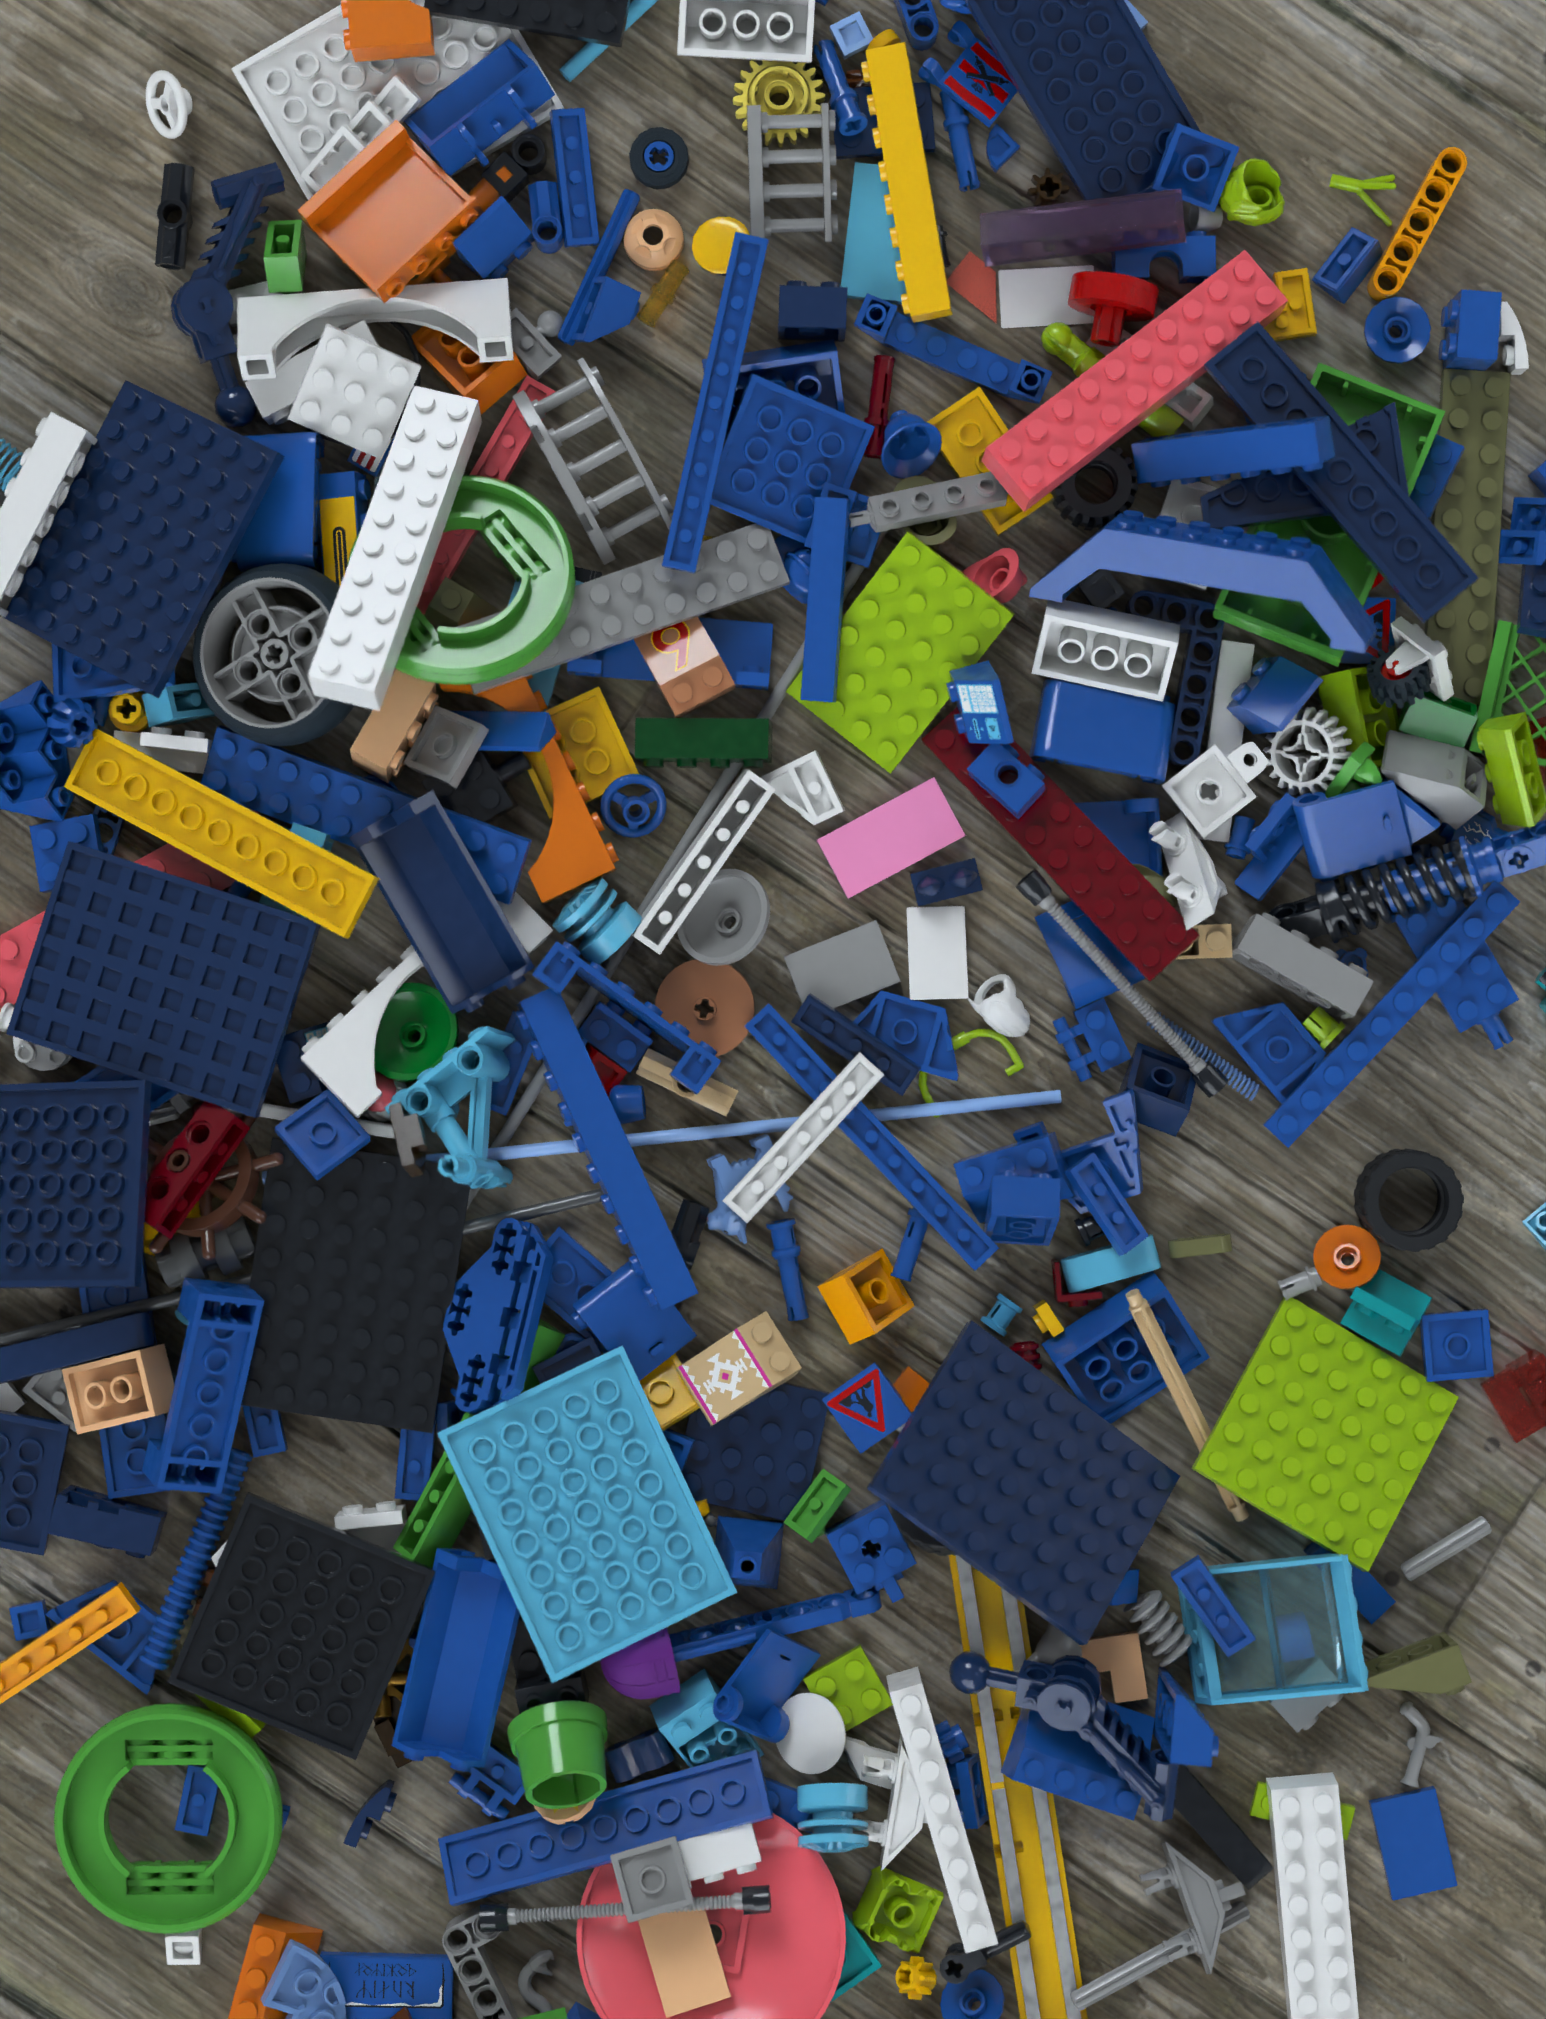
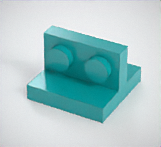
(1386, 1311)

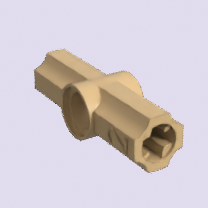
(713, 1094)

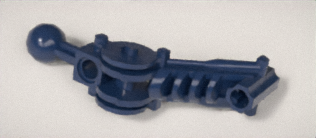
(204, 303)
(1071, 1700)

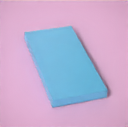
(868, 248)

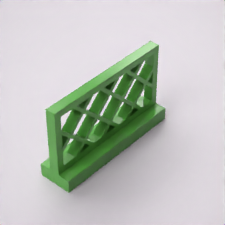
(1498, 680)

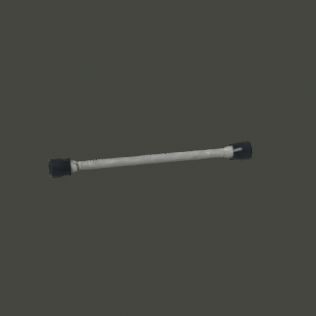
(1206, 1075)
(499, 1917)

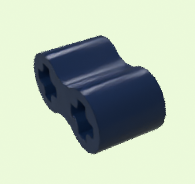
(638, 1755)

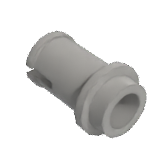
(1301, 1283)

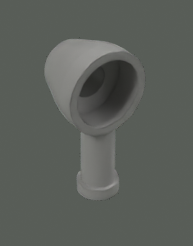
(1203, 219)

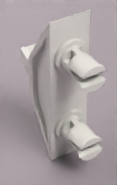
(1190, 869)
(905, 1807)

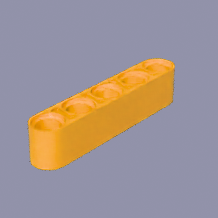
(1425, 211)

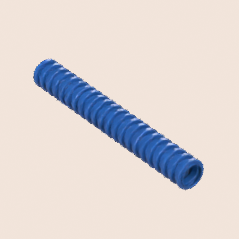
(194, 1564)

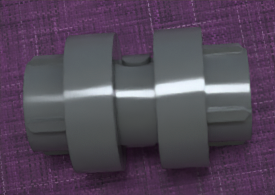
(184, 1257)

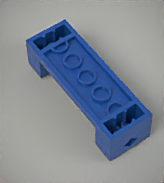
(206, 1387)

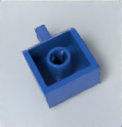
(875, 1568)

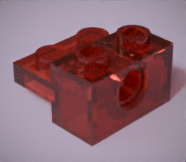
(1508, 1401)

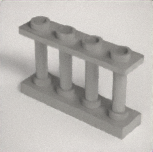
(761, 157)

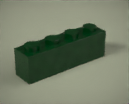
(703, 740)

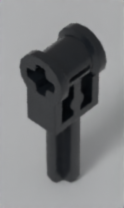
(976, 1959)

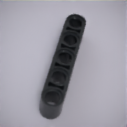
(1219, 1830)

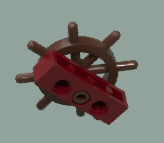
(192, 1171)

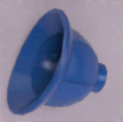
(909, 445)

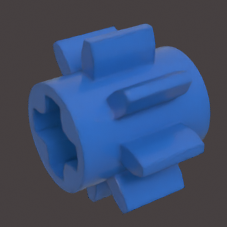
(951, 1741)

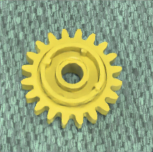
(779, 78)

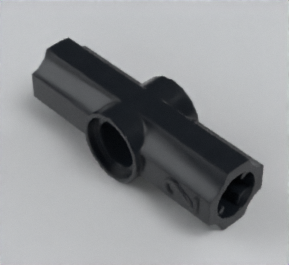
(173, 237)
(688, 1229)

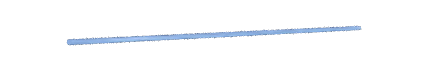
(771, 1125)

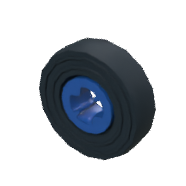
(661, 141)

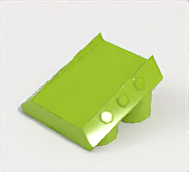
(897, 1909)

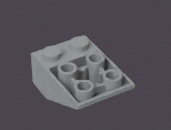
(1436, 775)

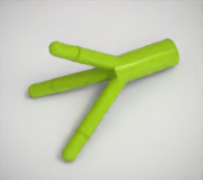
(1357, 186)

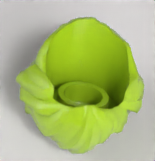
(1252, 193)

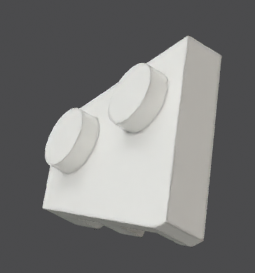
(806, 788)

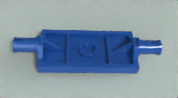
(1477, 987)

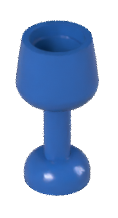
(627, 1102)

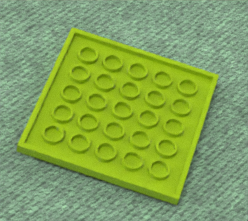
(1325, 1433)

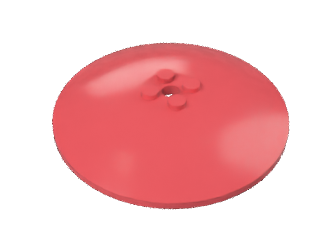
(773, 1961)

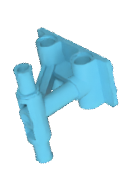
(437, 1098)

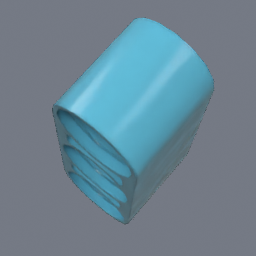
(1106, 1266)

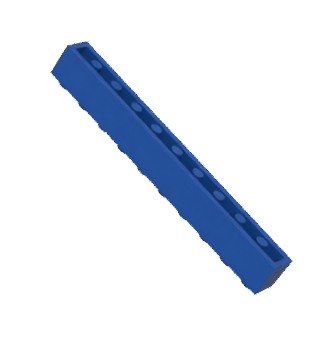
(607, 1149)

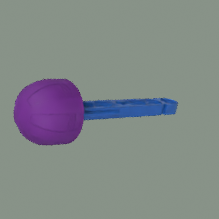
(649, 1665)

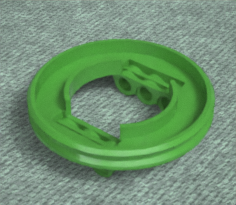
(535, 553)
(171, 1893)

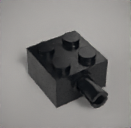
(483, 788)

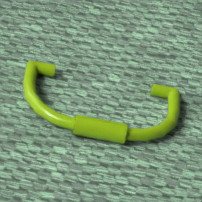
(964, 1038)

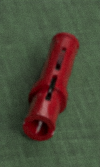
(879, 403)

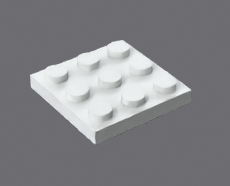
(354, 391)

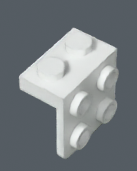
(376, 1525)

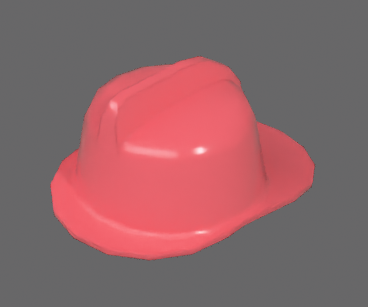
(998, 574)

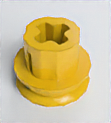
(137, 720)

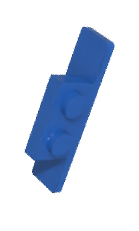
(1273, 847)

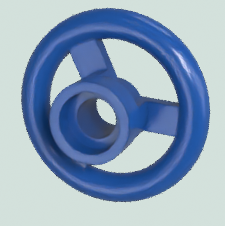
(637, 817)

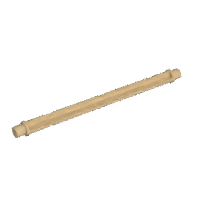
(1178, 1387)

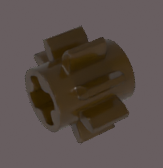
(1054, 184)

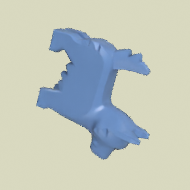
(726, 1177)

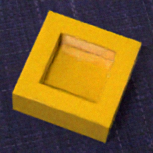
(1046, 1319)

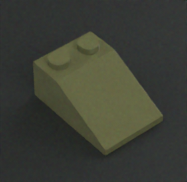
(1424, 1666)

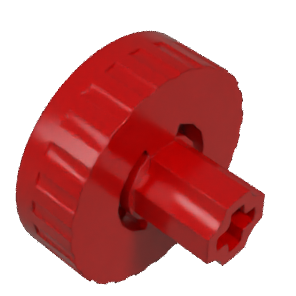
(1112, 301)

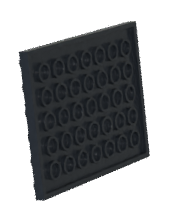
(355, 1289)

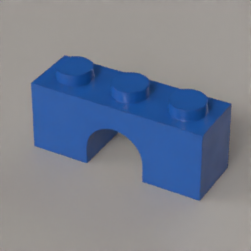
(1193, 258)

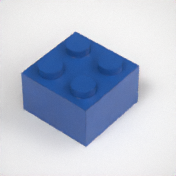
(1471, 330)

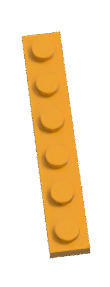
(66, 1640)

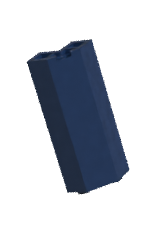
(443, 903)

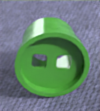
(560, 1753)

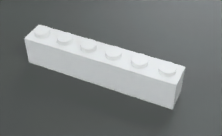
(703, 860)

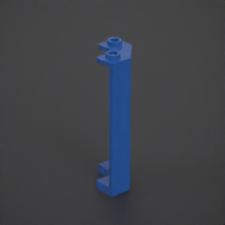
(458, 1662)

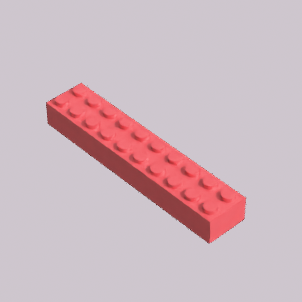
(1131, 381)

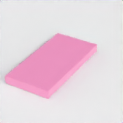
(891, 838)

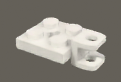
(1230, 777)

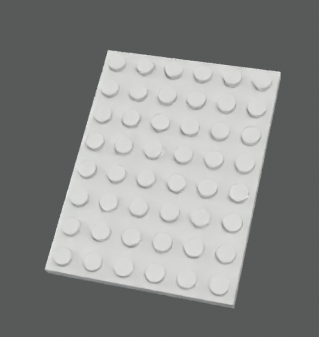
(314, 86)

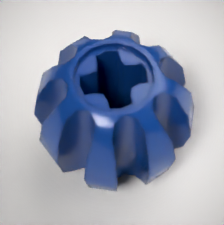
(72, 722)

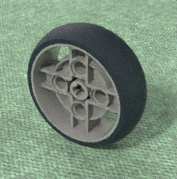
(228, 685)

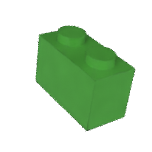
(285, 256)

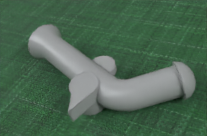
(1417, 1744)

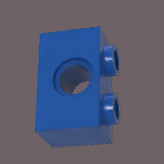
(1016, 796)

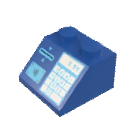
(980, 704)

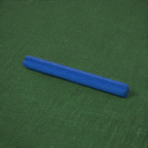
(601, 260)

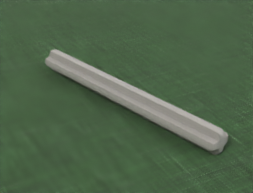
(1143, 1964)

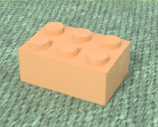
(395, 727)

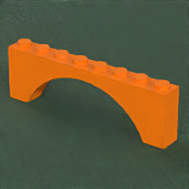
(387, 29)
(574, 843)

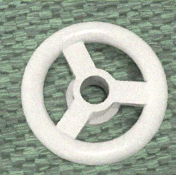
(174, 103)

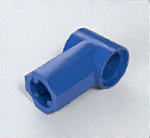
(545, 215)

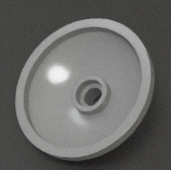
(728, 898)

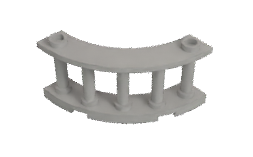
(570, 473)

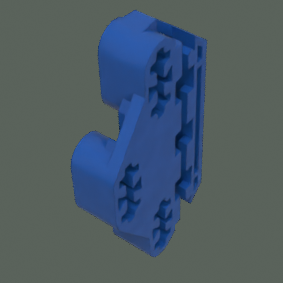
(494, 1329)

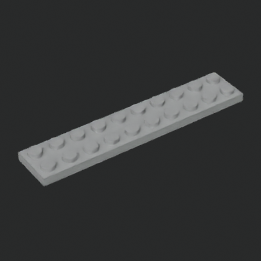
(657, 597)

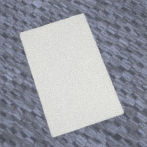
(1039, 297)
(937, 953)

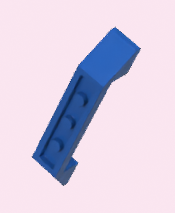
(951, 354)

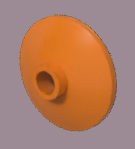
(1347, 1242)

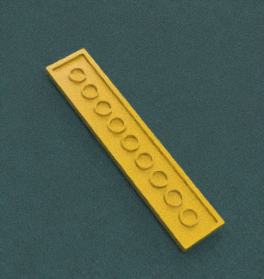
(222, 833)

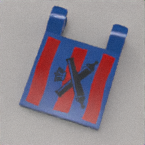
(975, 78)

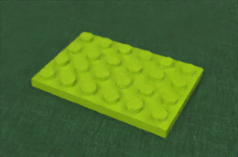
(898, 650)

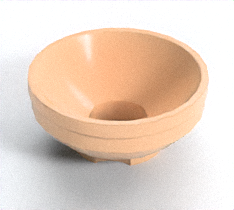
(656, 256)

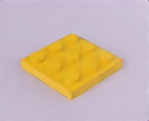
(592, 742)

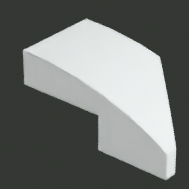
(855, 1752)

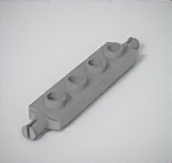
(931, 502)

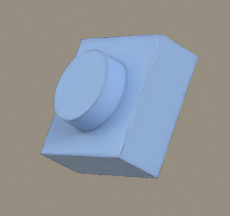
(851, 35)

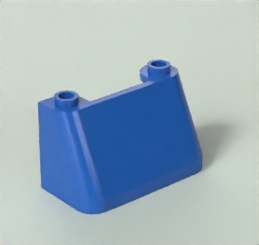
(287, 517)
(1103, 730)

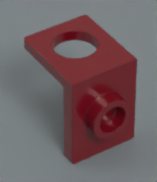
(1074, 1299)

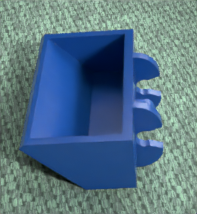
(480, 108)

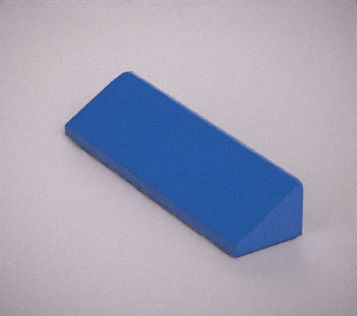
(513, 729)

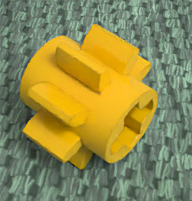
(915, 1977)

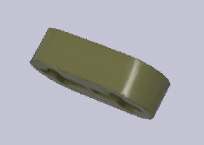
(1200, 1245)

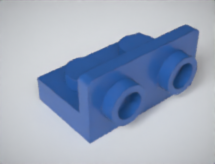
(616, 1035)

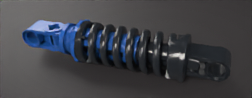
(1457, 872)

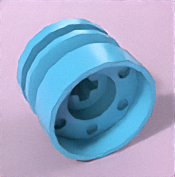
(603, 927)
(832, 1816)

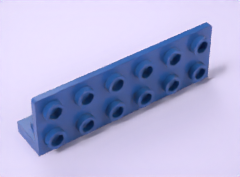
(741, 645)
(698, 1059)

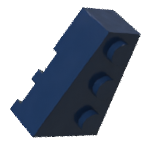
(106, 1522)

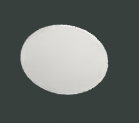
(814, 1734)

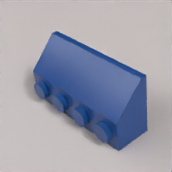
(1181, 1725)

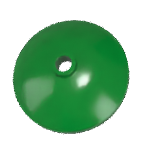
(412, 1011)

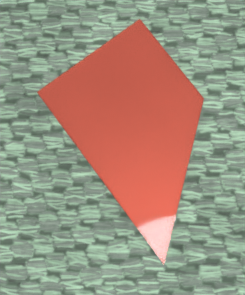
(976, 284)

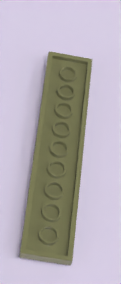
(1471, 519)

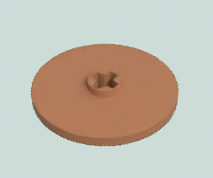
(726, 992)

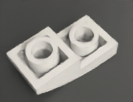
(1515, 351)

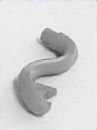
(536, 1964)

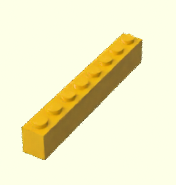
(908, 182)

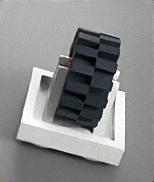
(1410, 669)

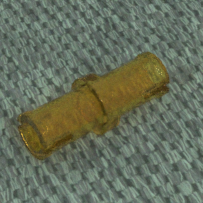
(663, 293)

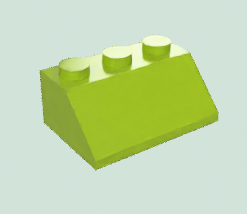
(1350, 699)
(1513, 769)

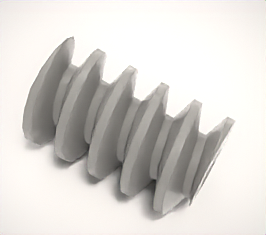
(1160, 1625)

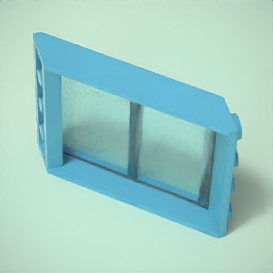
(1302, 1630)

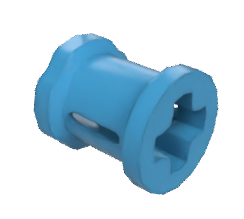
(1001, 1314)

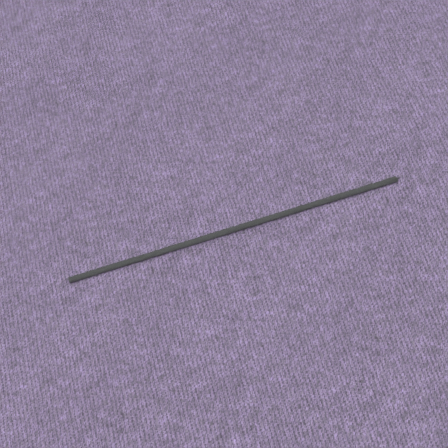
(173, 1298)

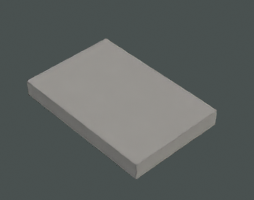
(843, 966)

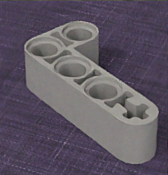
(487, 1977)

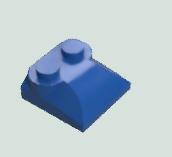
(1195, 165)

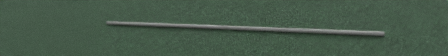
(691, 833)

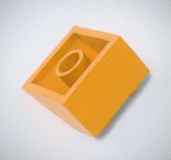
(866, 1297)

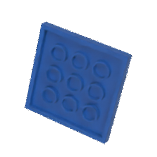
(783, 454)

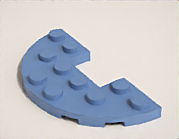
(304, 1986)

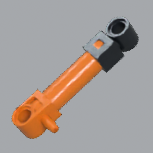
(503, 177)

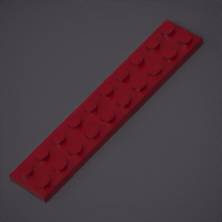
(1077, 859)

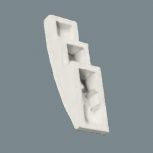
(392, 103)

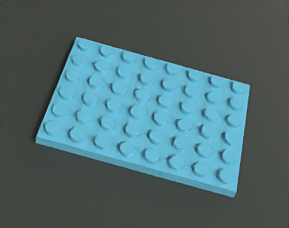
(587, 1513)

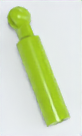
(1060, 341)

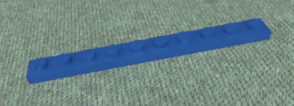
(715, 402)
(1391, 1013)
(875, 1141)

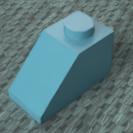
(176, 705)

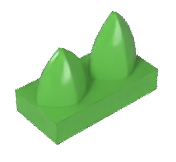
(1357, 767)
(817, 1506)

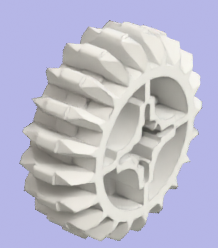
(1310, 740)

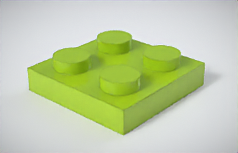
(851, 1686)

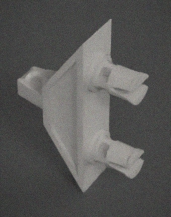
(1202, 1902)

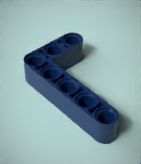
(1190, 666)

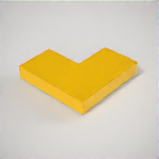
(1298, 314)

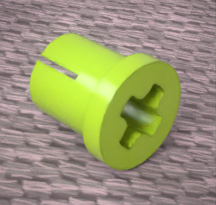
(1323, 1026)

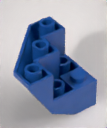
(30, 759)

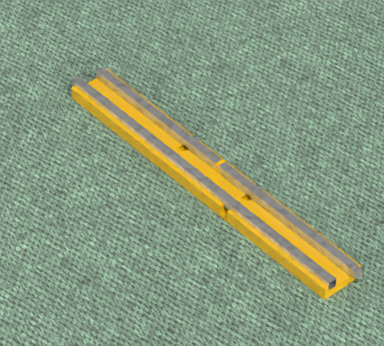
(1019, 1815)

